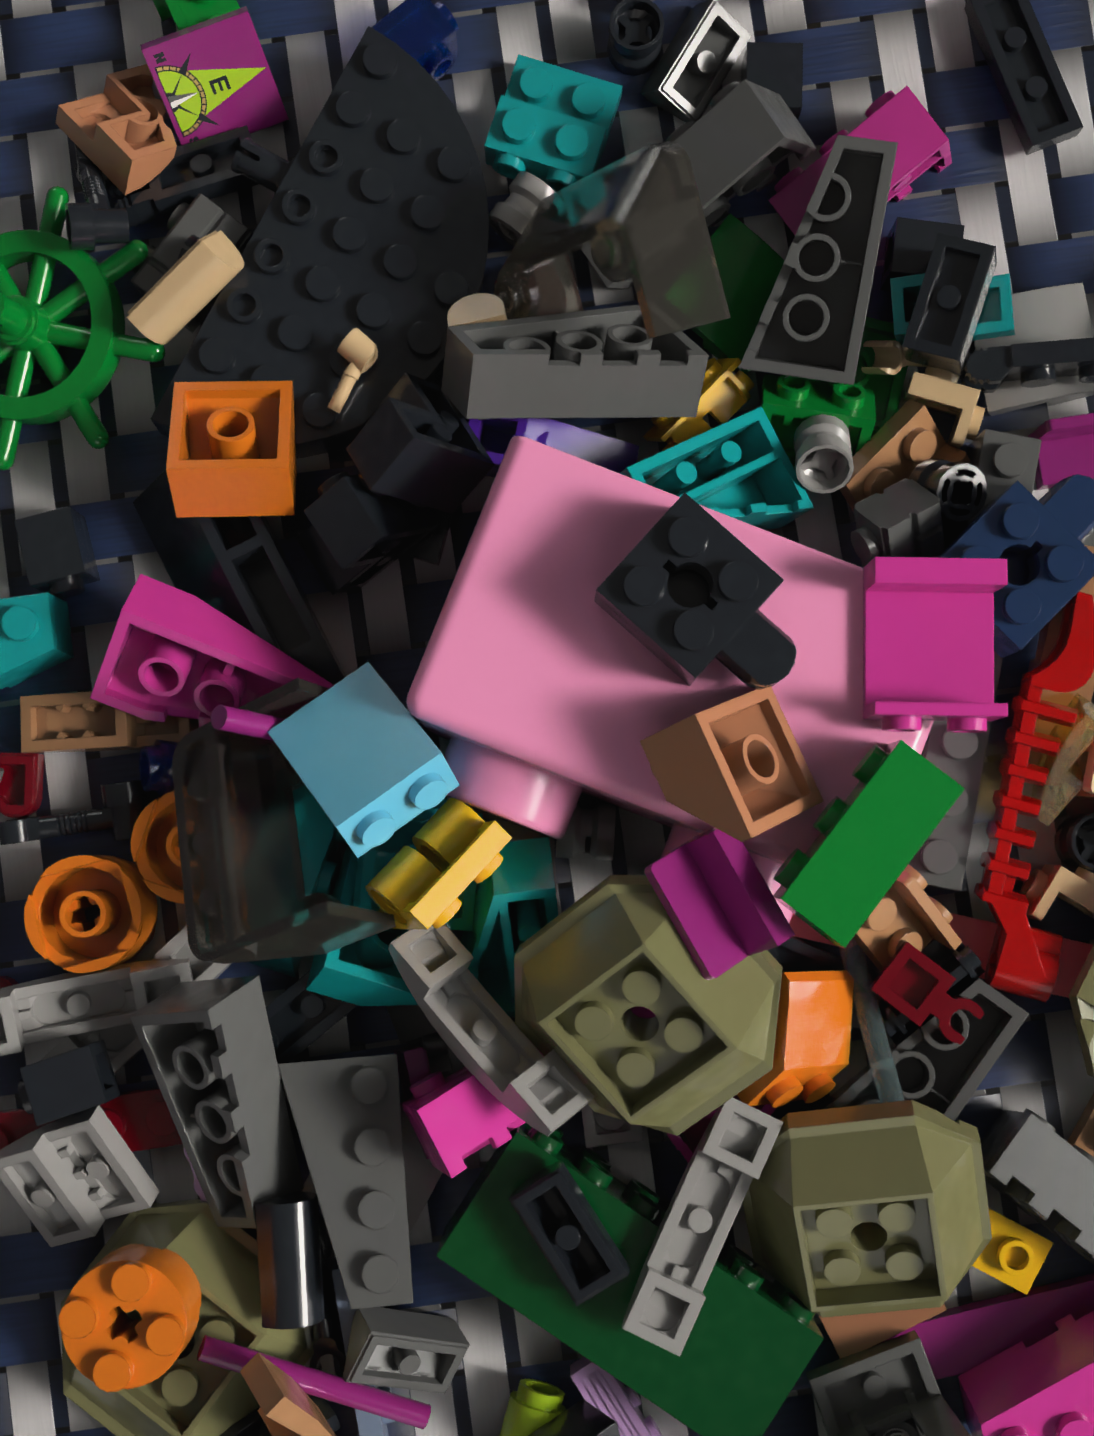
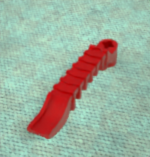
(1021, 956)

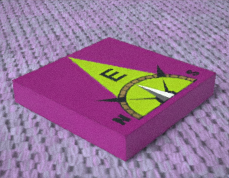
(215, 78)

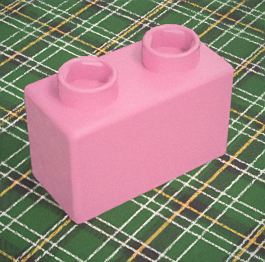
(558, 695)

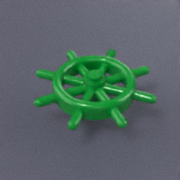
(34, 329)

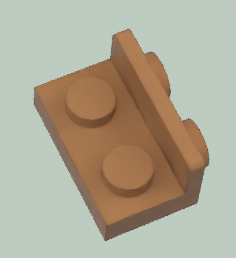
(896, 451)
(905, 915)

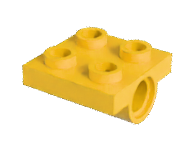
(452, 853)

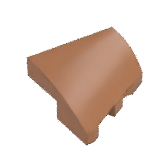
(122, 129)

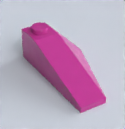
(186, 658)

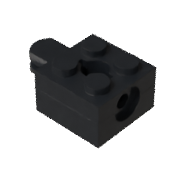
(697, 597)

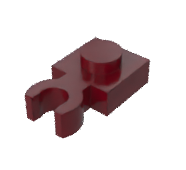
(919, 988)

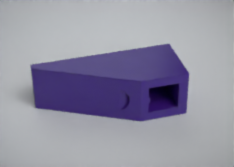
(579, 442)

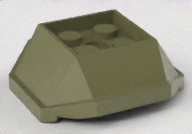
(625, 953)
(870, 1207)
(192, 1394)

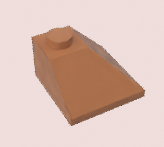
(734, 766)

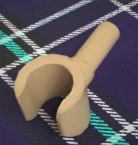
(361, 354)
(888, 358)

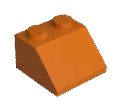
(232, 449)
(809, 1040)

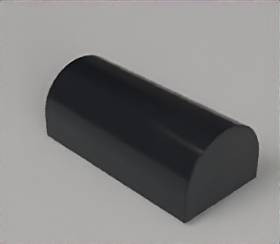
(569, 1232)
(290, 1261)

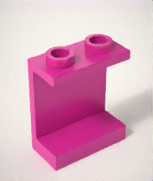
(930, 642)

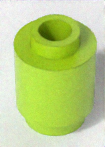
(531, 1407)

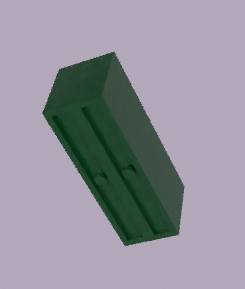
(742, 1347)

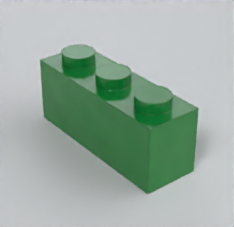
(865, 841)

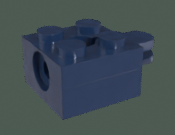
(1042, 554)

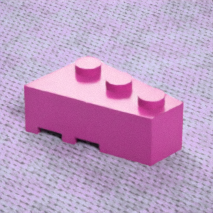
(891, 119)
(457, 1118)
(1035, 1387)

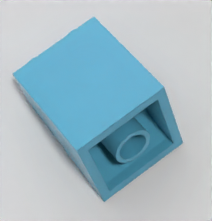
(364, 759)

